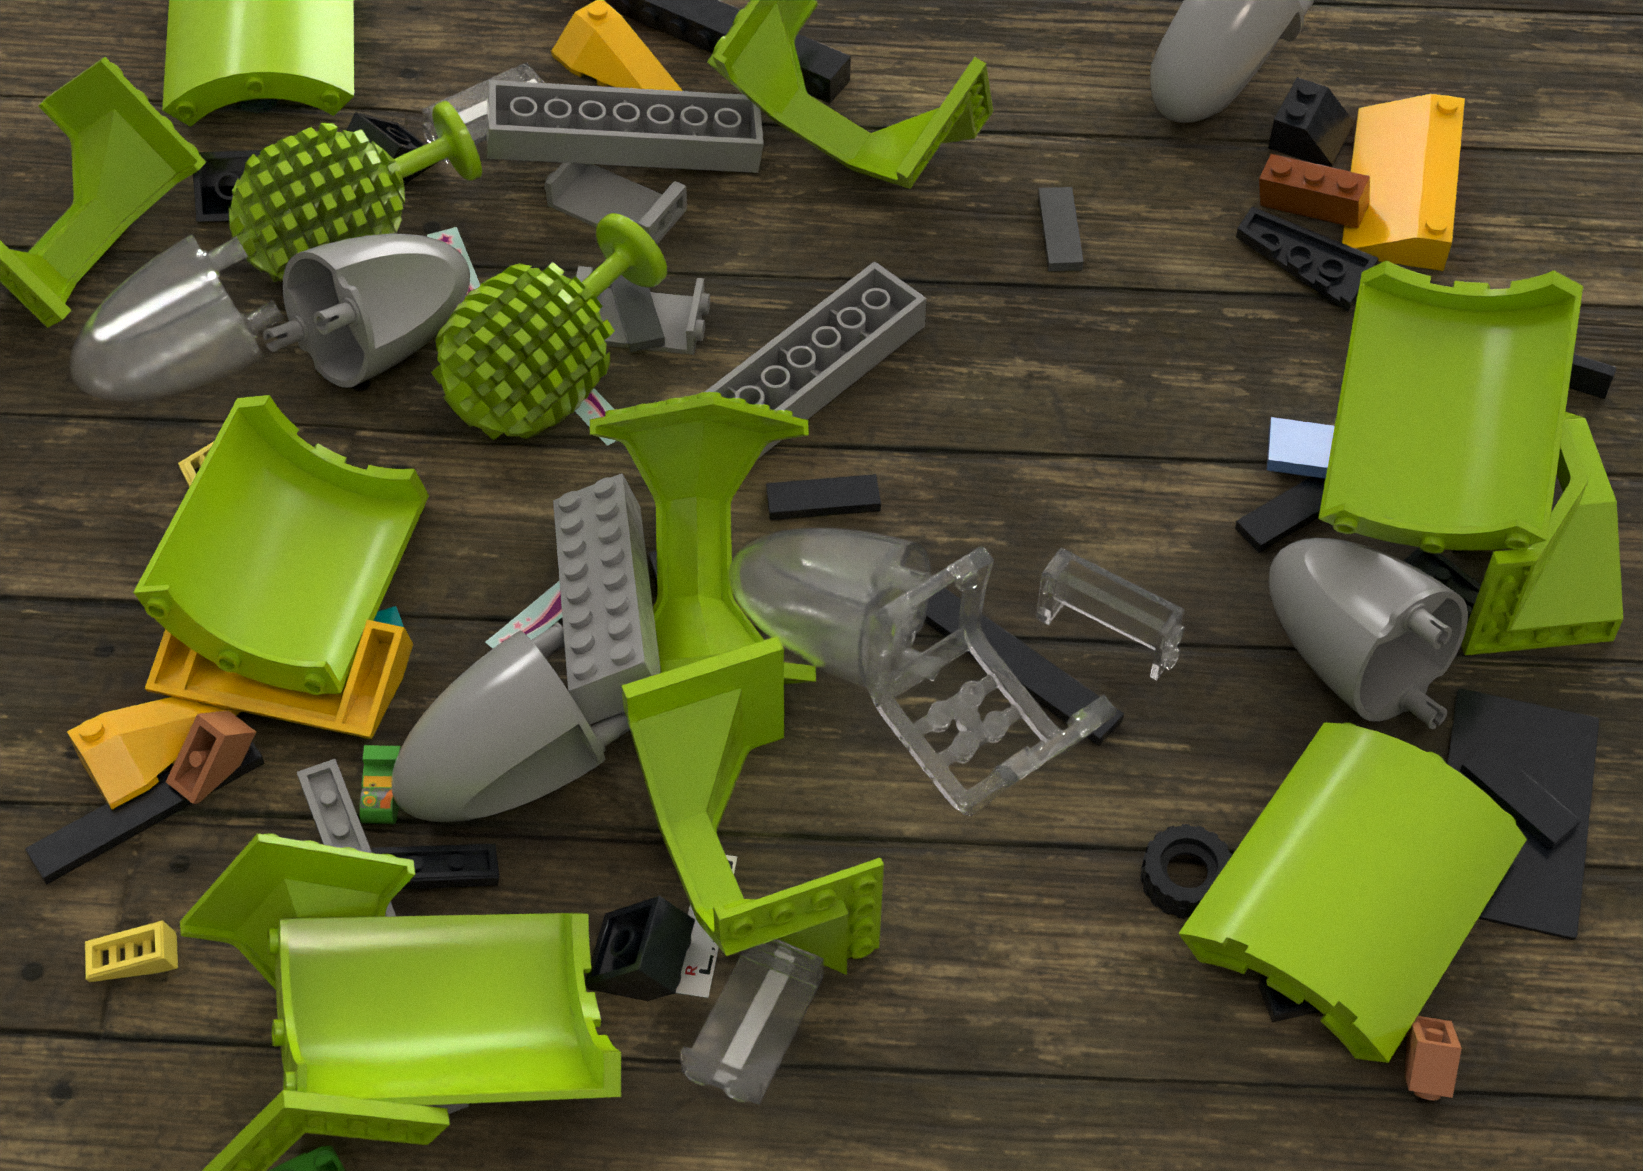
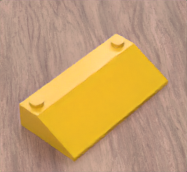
(1413, 172)
(355, 712)

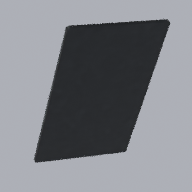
(1559, 754)

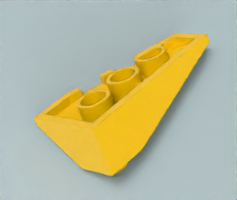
(609, 50)
(134, 744)

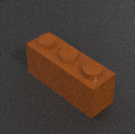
(1314, 190)

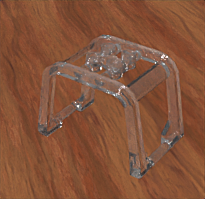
(888, 622)

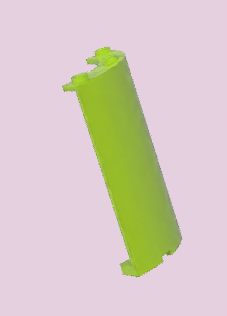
(257, 51)
(1452, 411)
(280, 553)
(1358, 884)
(440, 1009)

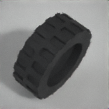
(1176, 842)

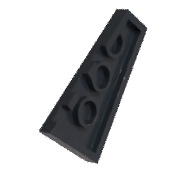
(1309, 256)

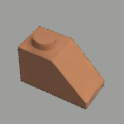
(210, 754)
(1432, 1058)

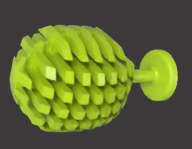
(334, 188)
(533, 340)

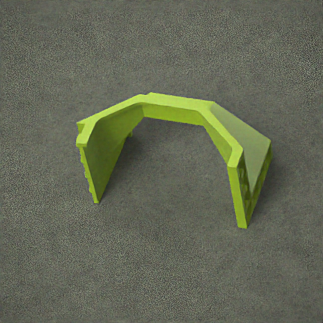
(764, 66)
(120, 166)
(693, 463)
(1563, 586)
(691, 746)
(304, 880)

